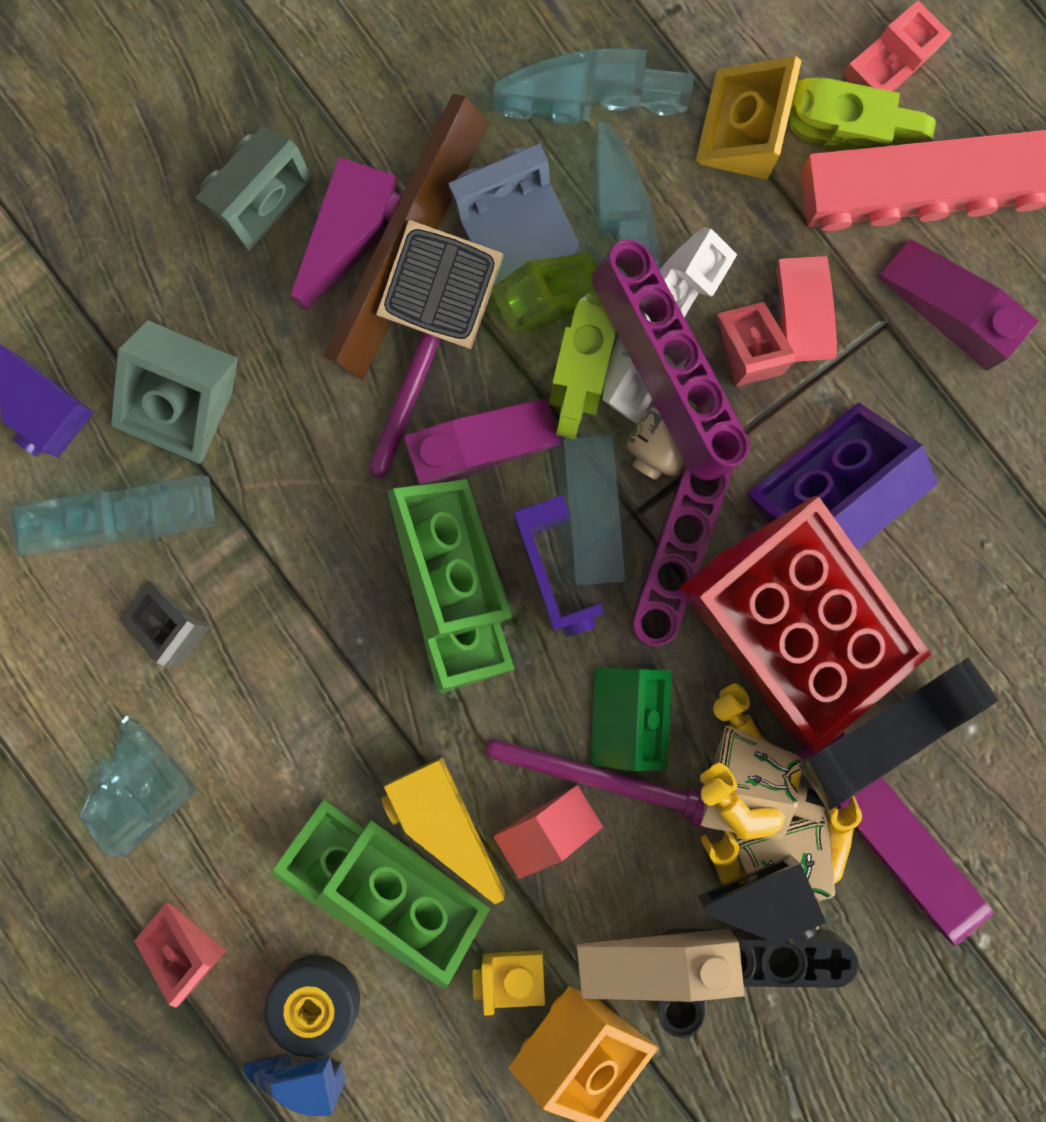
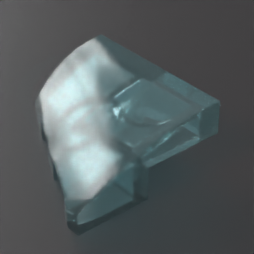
(134, 791)

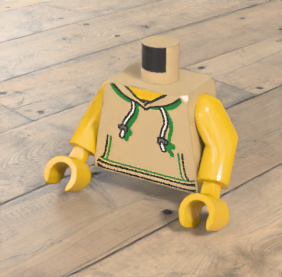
(751, 781)
(818, 847)

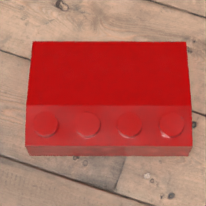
(807, 623)

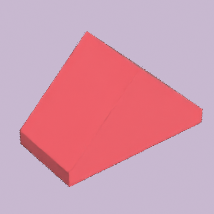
(754, 344)
(548, 833)
(177, 953)

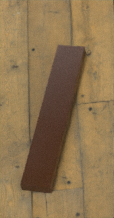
(423, 202)

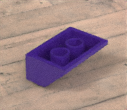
(858, 469)

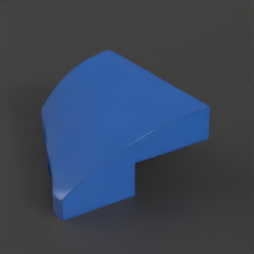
(304, 1088)

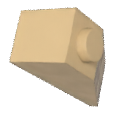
(663, 967)

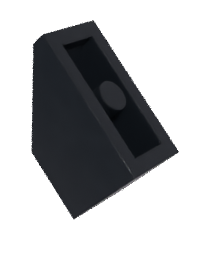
(768, 903)

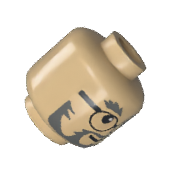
(654, 447)

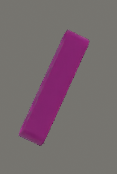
(669, 336)
(684, 556)
(916, 860)

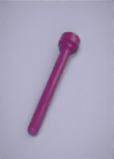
(403, 405)
(688, 803)

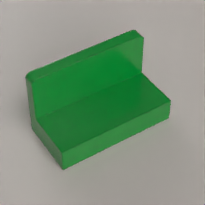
(631, 718)

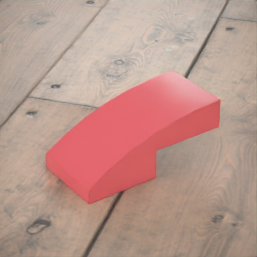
(899, 50)
(807, 307)

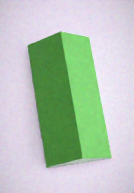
(452, 582)
(382, 892)

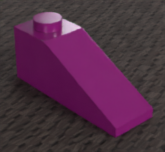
(347, 227)
(959, 304)
(481, 441)

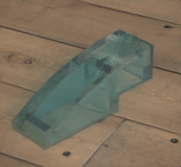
(621, 195)

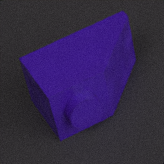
(37, 407)

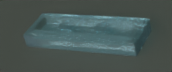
(594, 510)

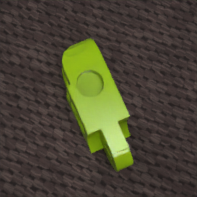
(854, 116)
(582, 364)

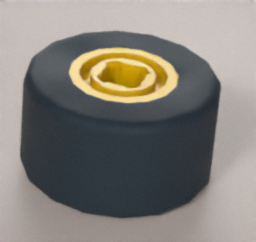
(316, 986)

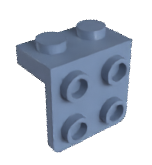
(514, 210)

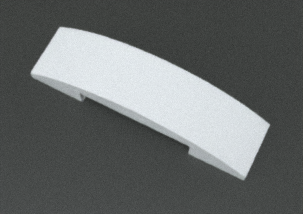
(691, 270)

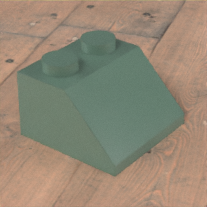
(255, 185)
(171, 390)

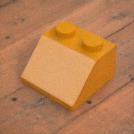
(581, 1059)

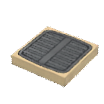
(440, 284)

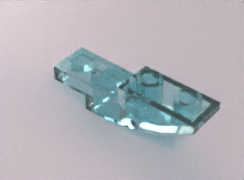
(572, 82)
(113, 517)

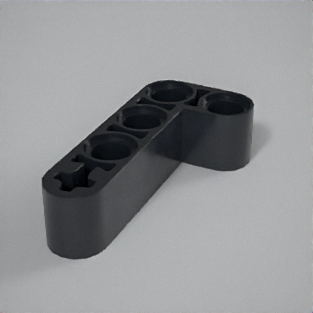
(898, 733)
(757, 973)

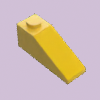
(438, 820)

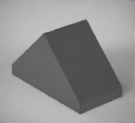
(164, 626)

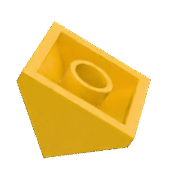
(748, 116)

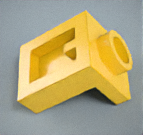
(509, 980)

